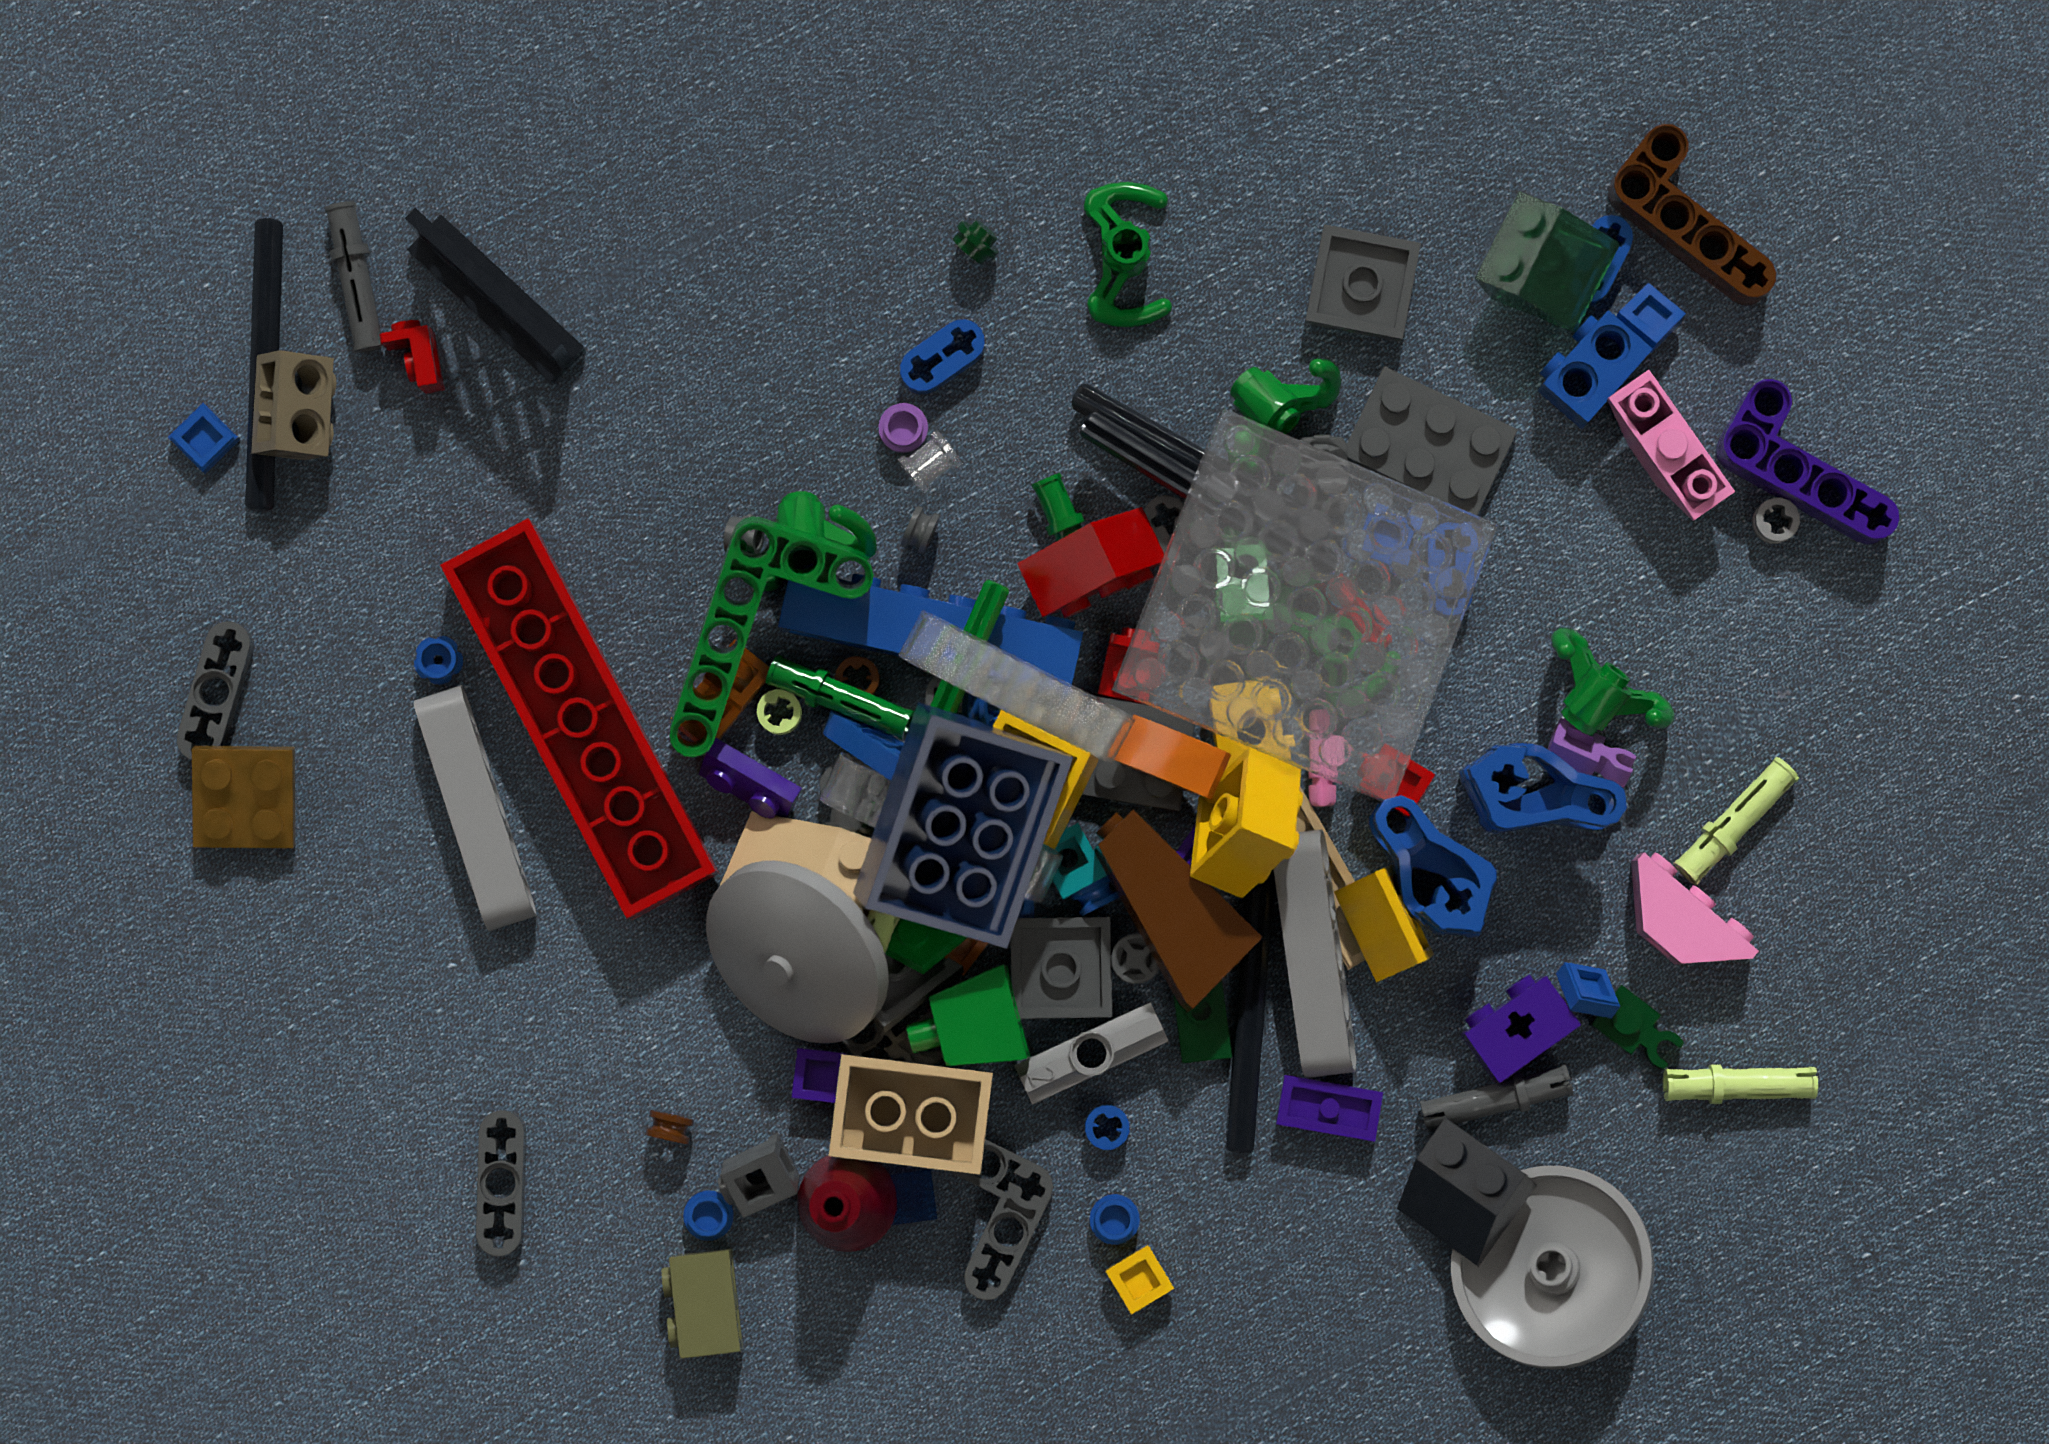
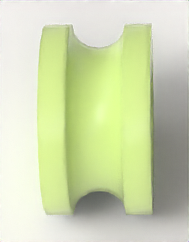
(772, 697)

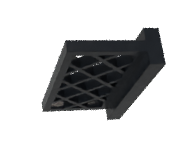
(493, 296)

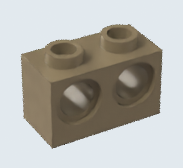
(280, 403)

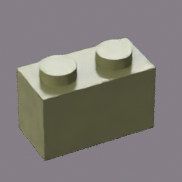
(703, 1303)

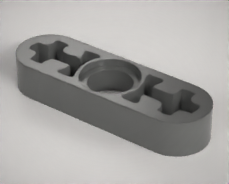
(203, 674)
(488, 1220)

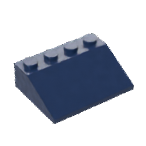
(961, 826)

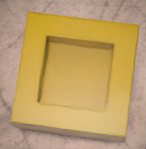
(1139, 1279)

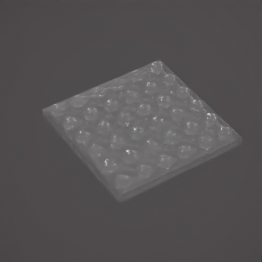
(1305, 606)

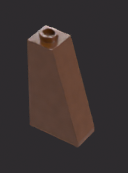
(1181, 919)

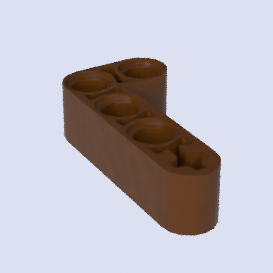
(1697, 221)

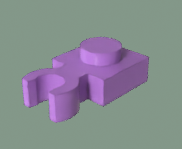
(1590, 754)

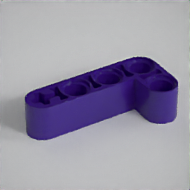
(1810, 470)

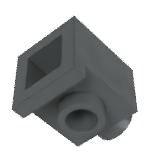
(754, 1193)

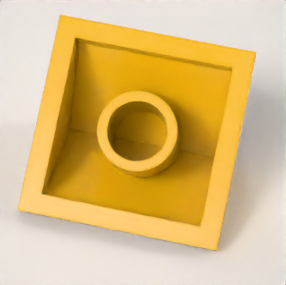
(1383, 925)

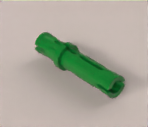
(822, 690)

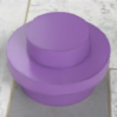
(903, 428)

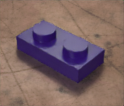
(748, 780)
(1329, 1108)

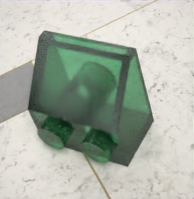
(1546, 262)

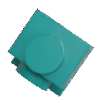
(1085, 871)

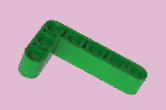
(741, 614)

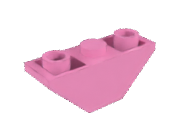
(1668, 447)
(1681, 919)

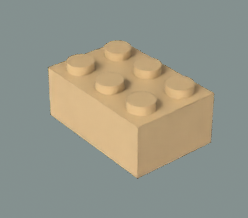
(910, 1114)

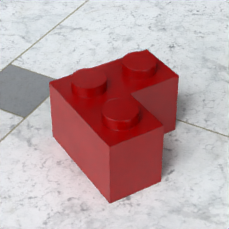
(1091, 560)

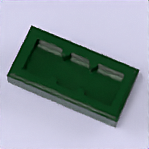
(1204, 1029)

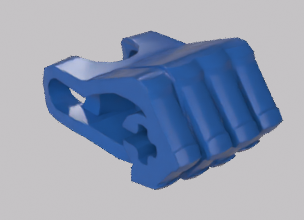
(1559, 803)
(1430, 850)

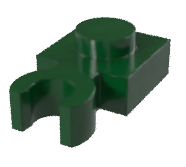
(1634, 1027)

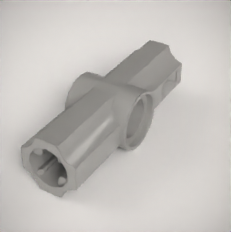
(1122, 1038)

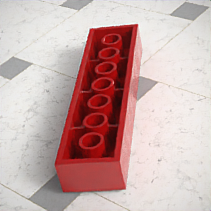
(579, 719)

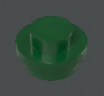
(976, 241)

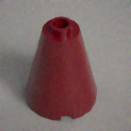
(867, 1200)

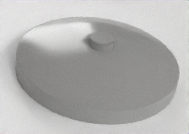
(797, 951)
(1562, 1275)

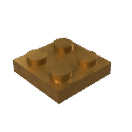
(243, 797)

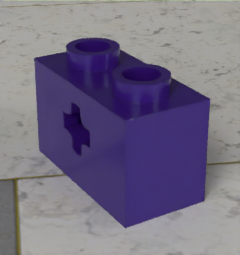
(1548, 1023)

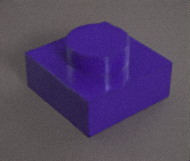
(816, 1075)

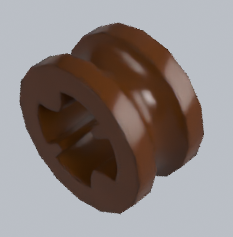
(857, 664)
(669, 1127)

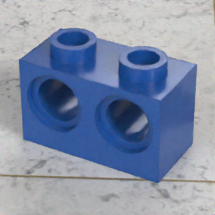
(1601, 375)

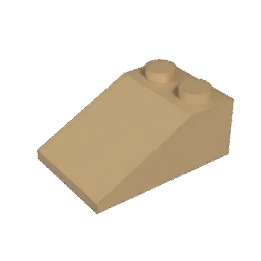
(818, 847)

